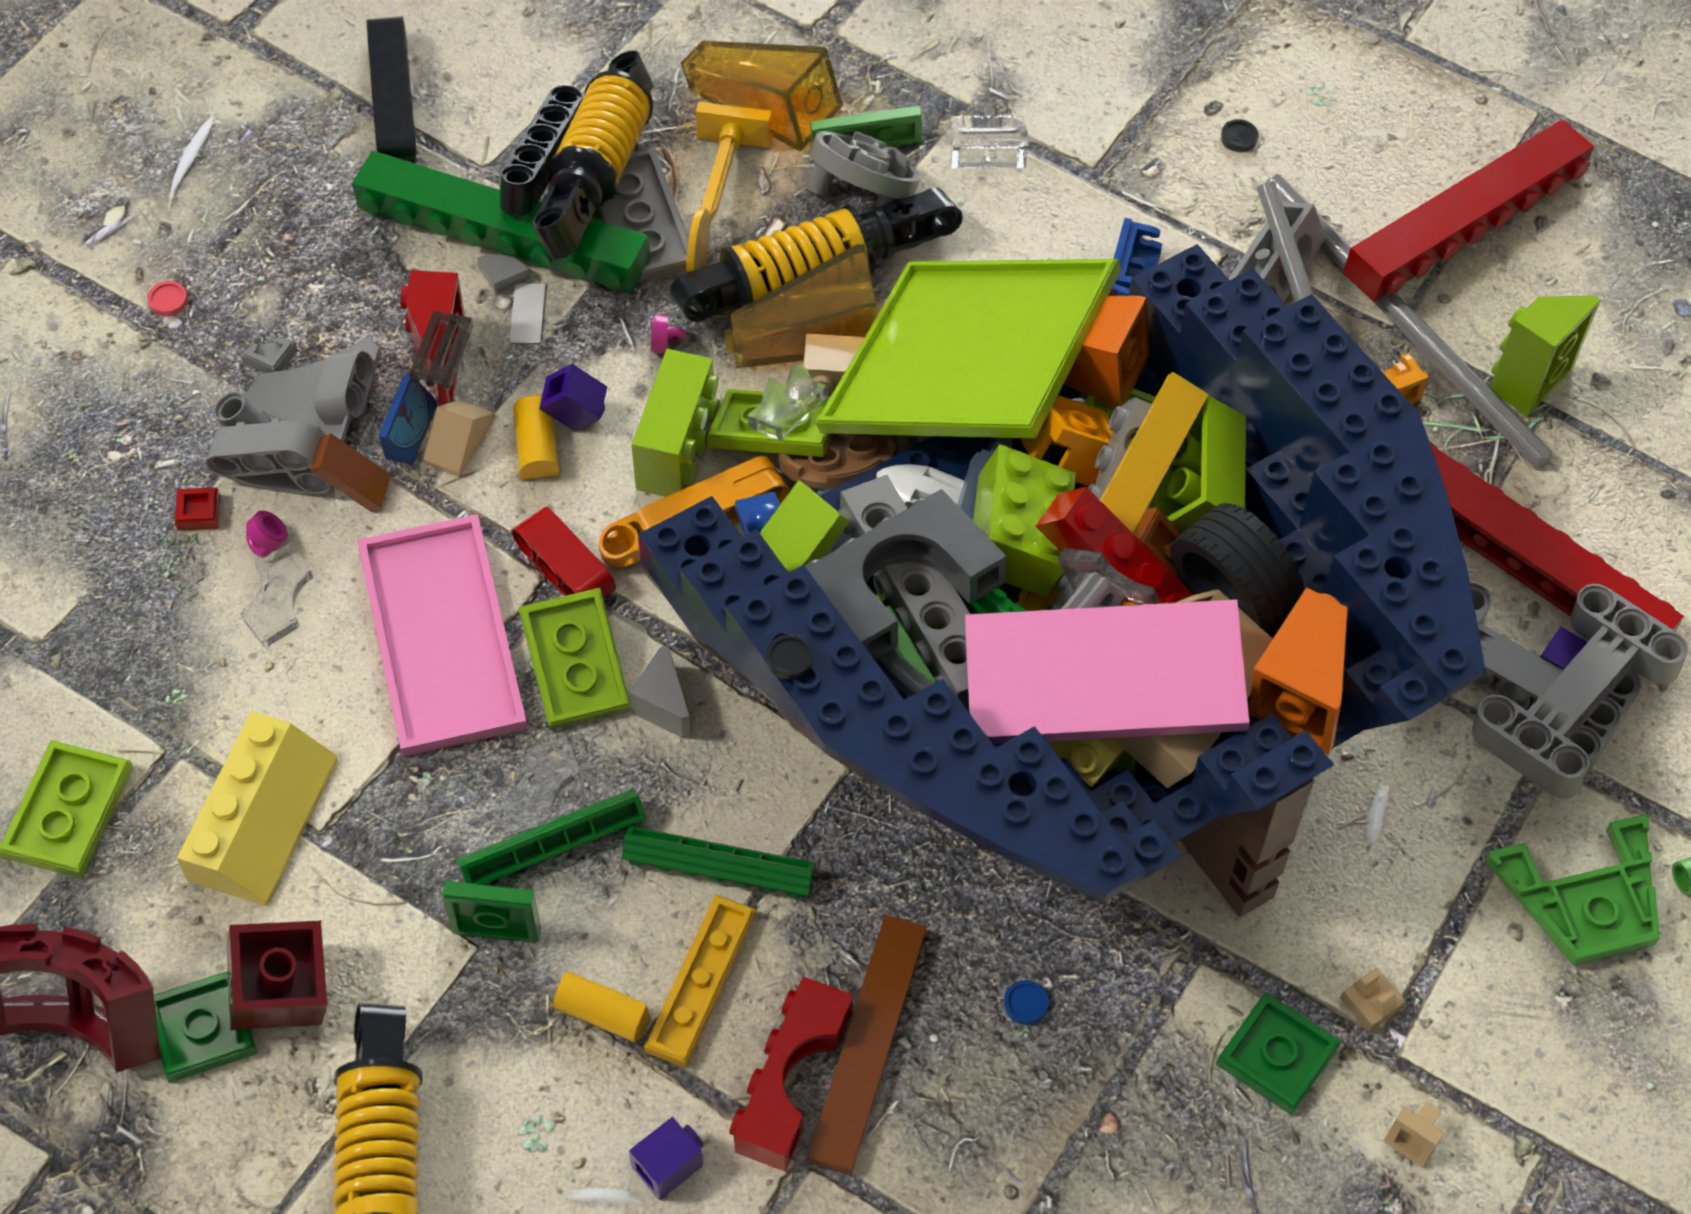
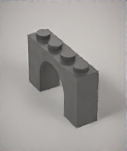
(927, 533)

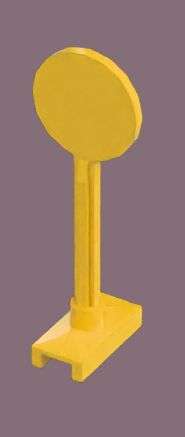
(730, 128)

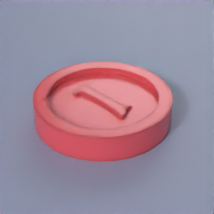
(167, 298)

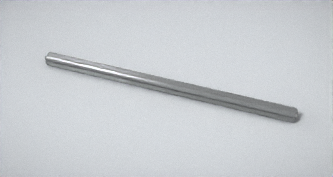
(1436, 350)

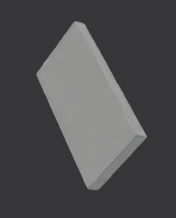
(648, 207)

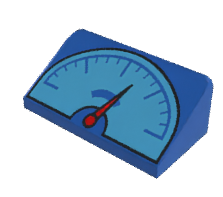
(407, 421)

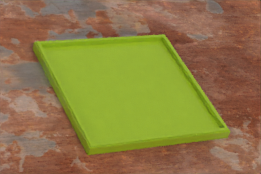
(970, 348)

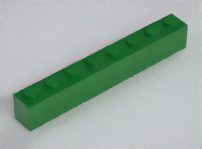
(474, 215)

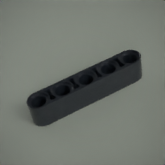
(391, 88)
(526, 170)

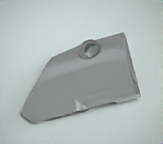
(278, 423)

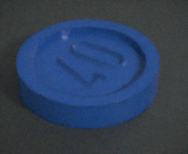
(1026, 1002)

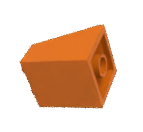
(1303, 670)

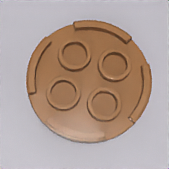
(844, 459)

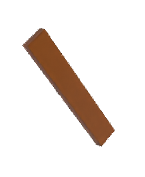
(867, 1045)

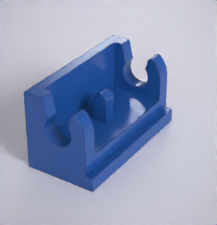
(1135, 252)

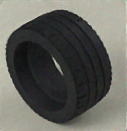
(1241, 559)

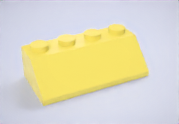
(256, 810)

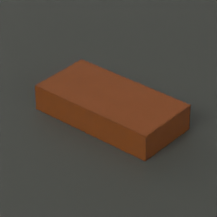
(350, 472)

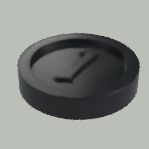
(1239, 135)
(789, 656)

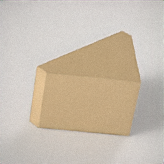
(456, 435)

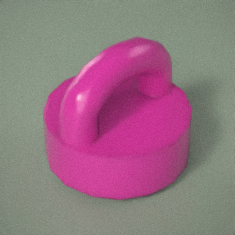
(663, 334)
(265, 533)

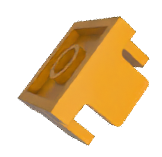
(1078, 428)

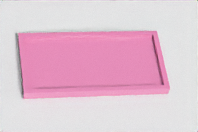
(441, 635)
(1108, 671)

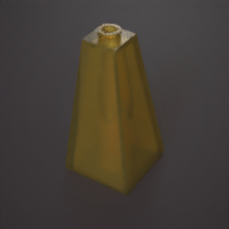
(779, 78)
(824, 301)

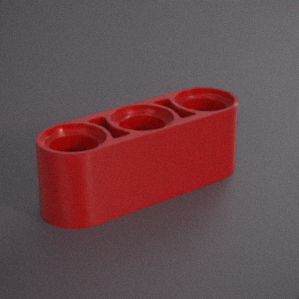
(561, 555)

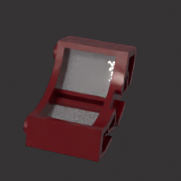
(71, 988)

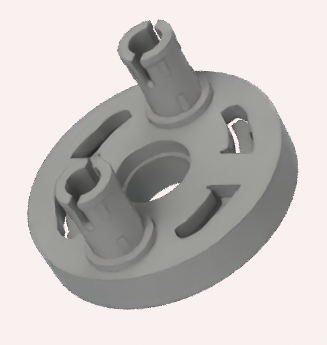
(863, 163)

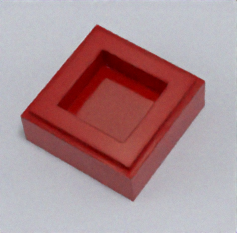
(197, 508)

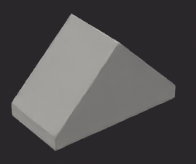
(660, 697)

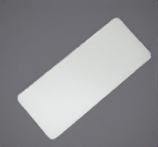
(527, 313)

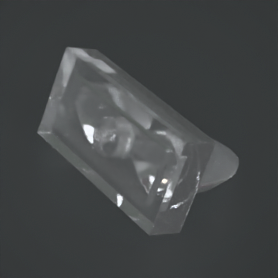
(787, 404)

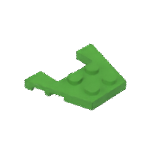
(1595, 910)

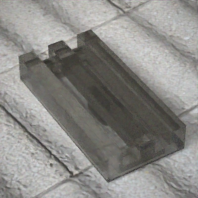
(434, 375)

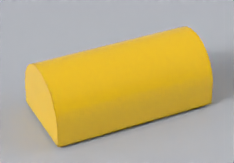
(535, 439)
(601, 1007)

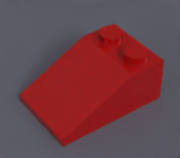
(428, 293)

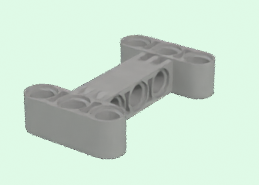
(1525, 677)
(1579, 690)

